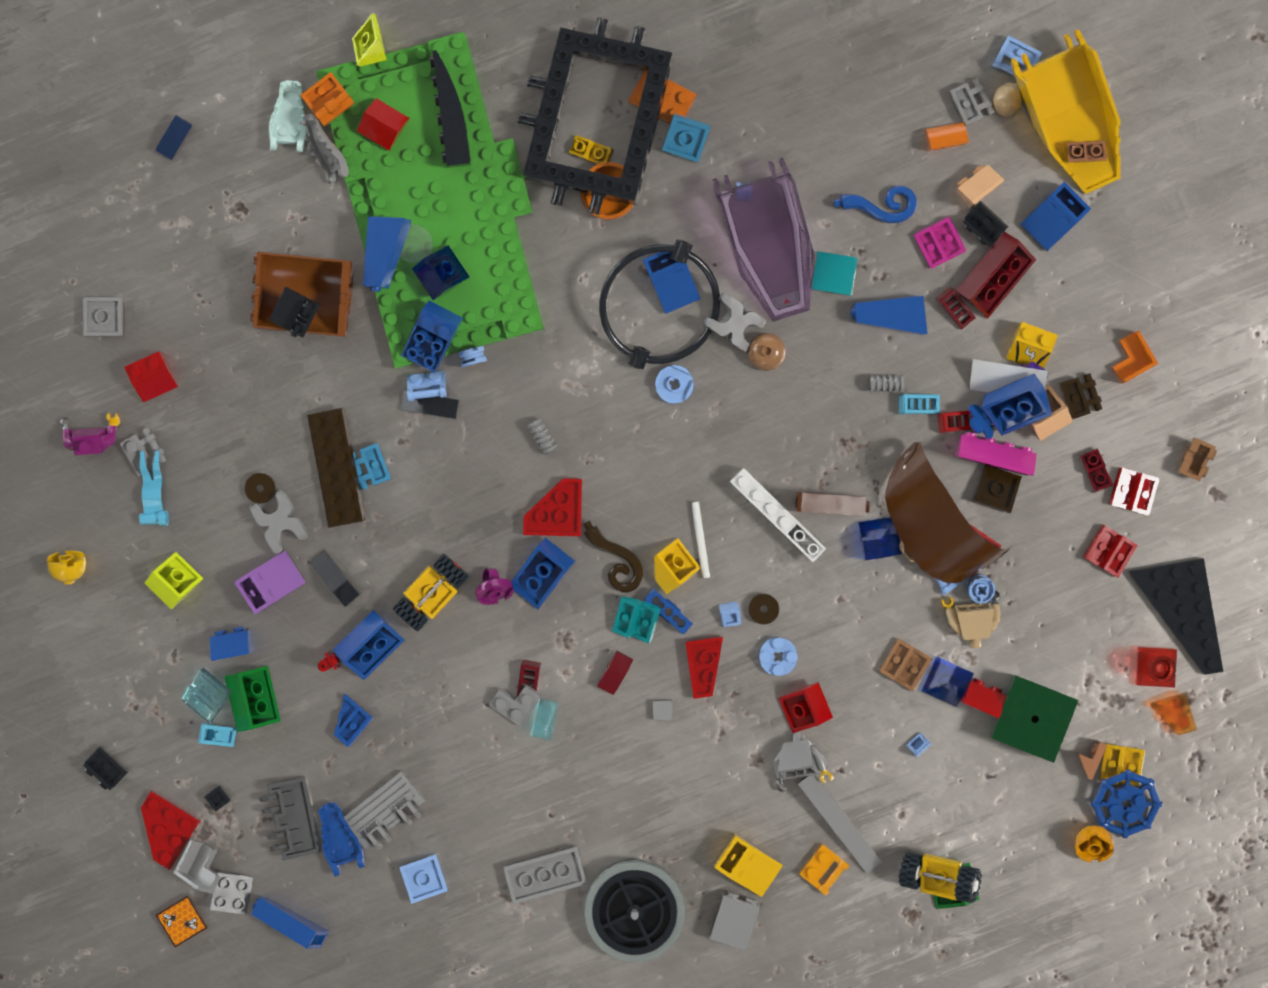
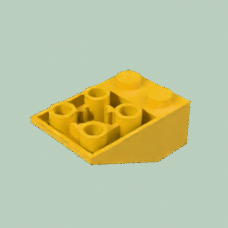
(747, 865)

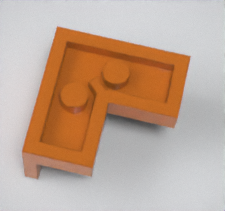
(1139, 358)

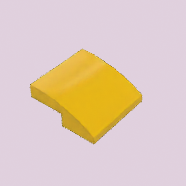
(1118, 759)

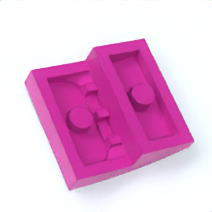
(940, 242)

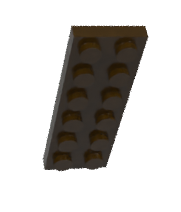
(336, 467)

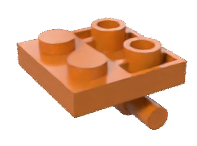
(327, 99)

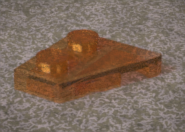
(1176, 712)

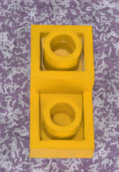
(590, 150)

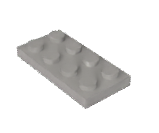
(545, 875)

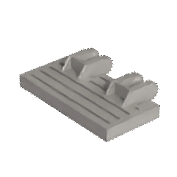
(383, 809)

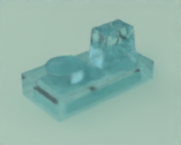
(545, 719)

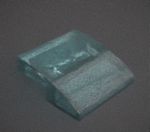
(206, 695)

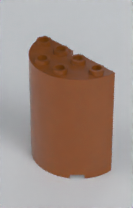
(317, 278)

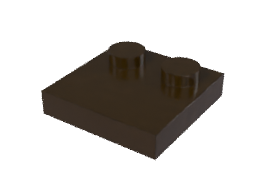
(997, 489)

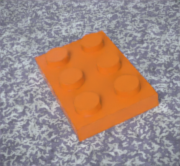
(676, 99)

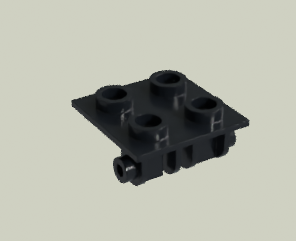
(294, 312)

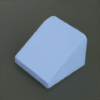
(730, 614)

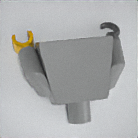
(799, 760)

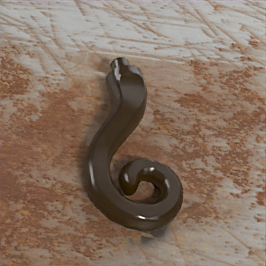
(596, 538)

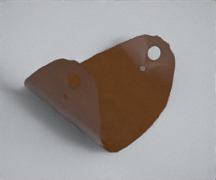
(932, 523)

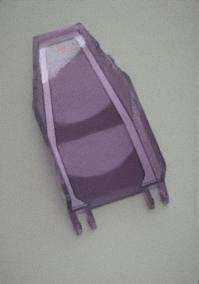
(769, 240)

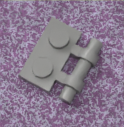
(966, 103)
(133, 446)

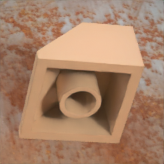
(979, 185)
(1057, 420)

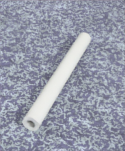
(700, 539)

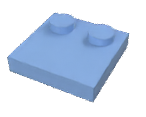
(423, 878)

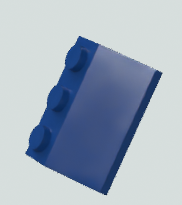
(1017, 404)
(368, 645)

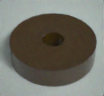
(268, 491)
(772, 609)

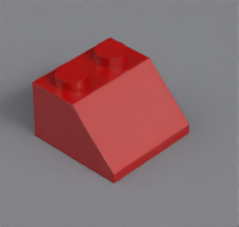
(151, 376)
(984, 698)
(805, 708)

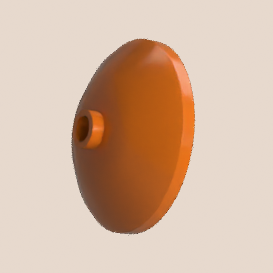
(609, 209)

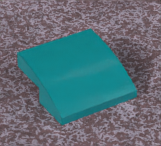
(834, 273)
(636, 619)

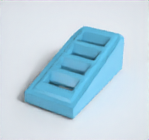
(903, 409)

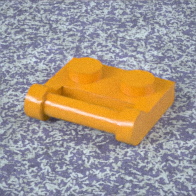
(819, 865)

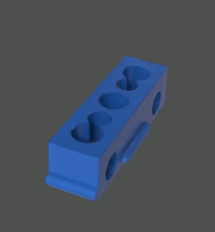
(676, 611)

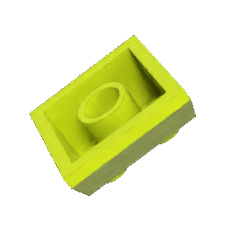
(173, 580)

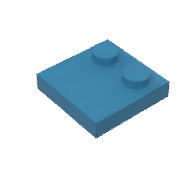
(686, 137)

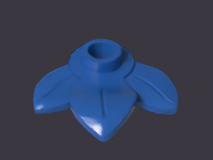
(980, 421)

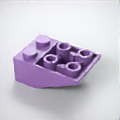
(269, 582)

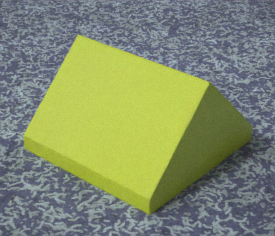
(369, 43)

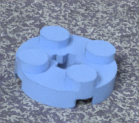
(664, 389)
(778, 667)

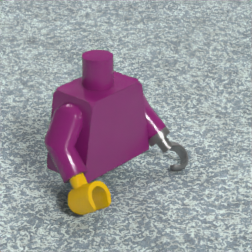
(91, 439)

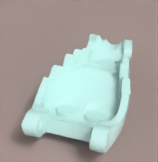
(286, 118)

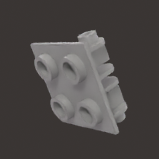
(231, 893)

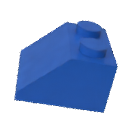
(231, 644)

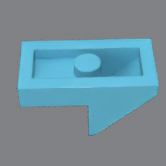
(217, 735)

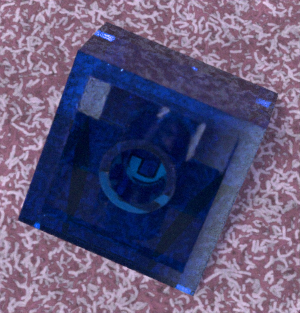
(440, 272)

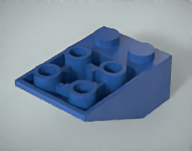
(1055, 216)
(671, 281)
(431, 336)

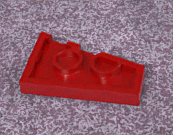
(703, 664)

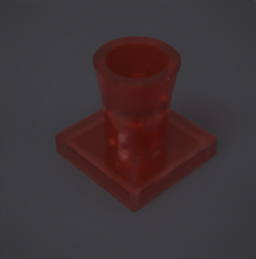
(1147, 663)

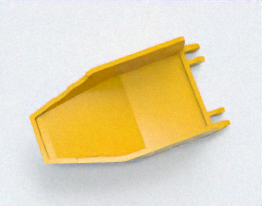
(1072, 104)

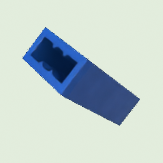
(383, 249)
(893, 314)
(289, 923)

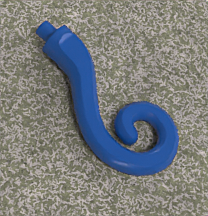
(853, 201)

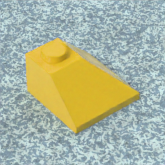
(674, 566)

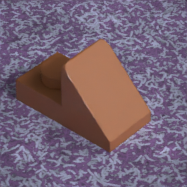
(1091, 764)

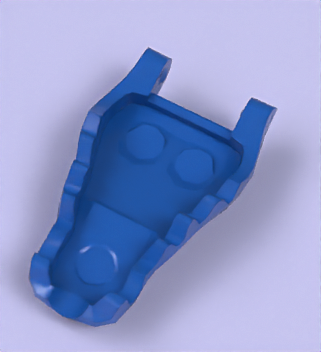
(339, 841)

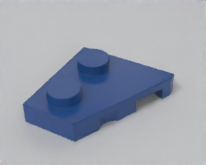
(351, 721)

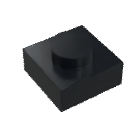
(217, 798)

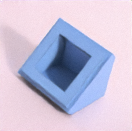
(918, 744)

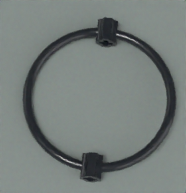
(639, 355)

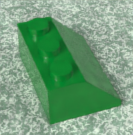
(252, 699)

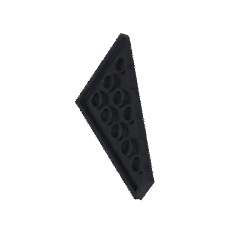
(1184, 603)

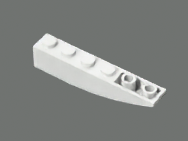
(777, 514)

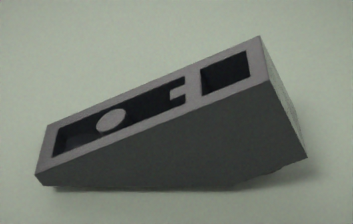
(335, 578)

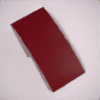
(1096, 471)
(615, 672)

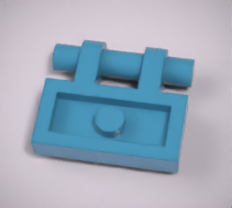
(375, 466)

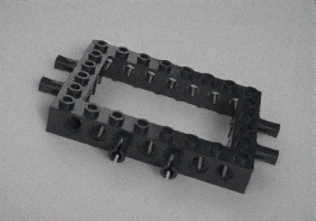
(545, 124)

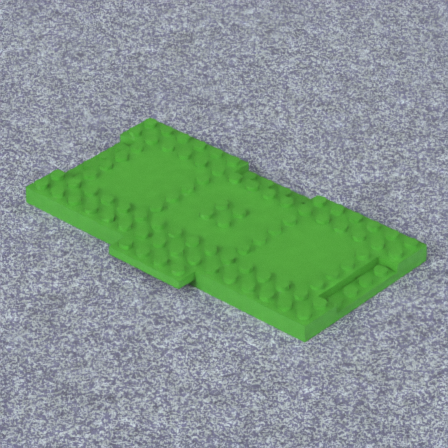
(459, 206)

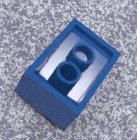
(541, 573)

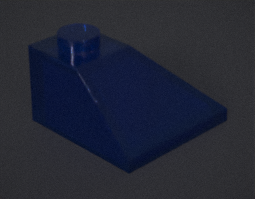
(879, 539)
(947, 681)

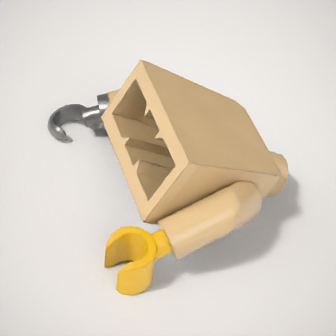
(974, 620)

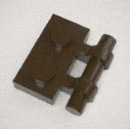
(1076, 399)

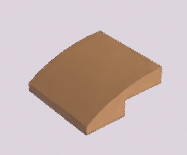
(906, 665)

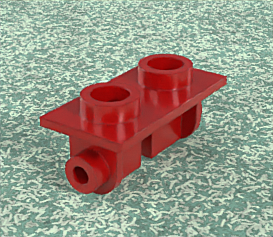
(330, 661)

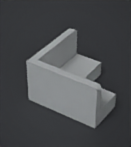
(195, 866)

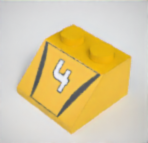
(1031, 345)

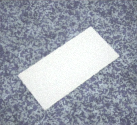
(991, 376)

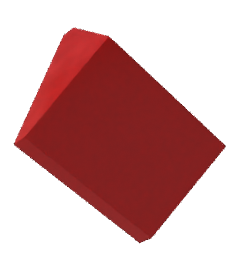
(382, 124)

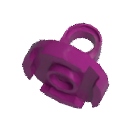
(493, 588)

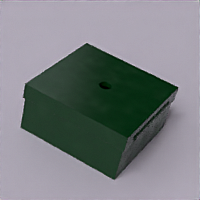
(1033, 718)

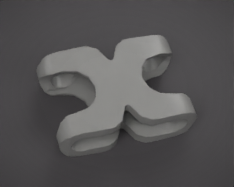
(734, 322)
(279, 521)

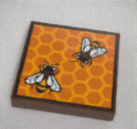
(181, 921)

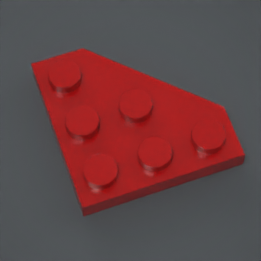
(557, 511)
(167, 828)

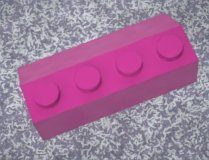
(996, 455)

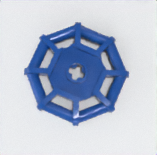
(1130, 813)

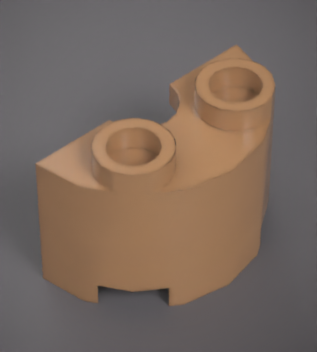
(1196, 458)

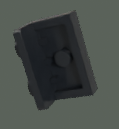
(984, 224)
(104, 768)

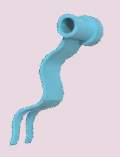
(151, 494)

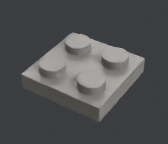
(103, 316)

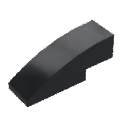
(432, 406)

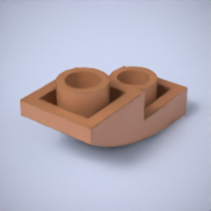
(1086, 152)

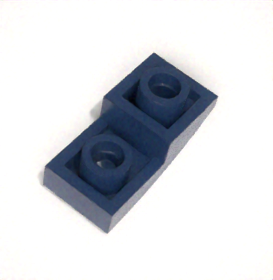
(173, 137)

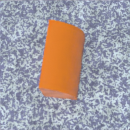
(946, 136)

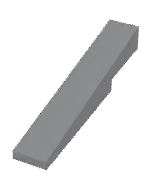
(839, 822)

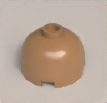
(766, 352)

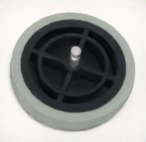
(634, 911)

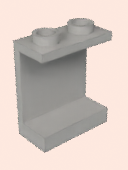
(735, 920)

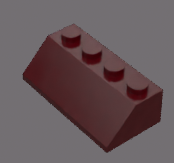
(996, 274)

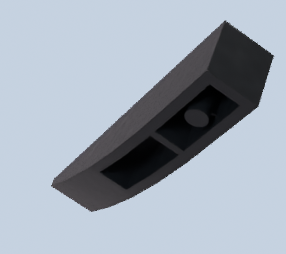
(450, 117)

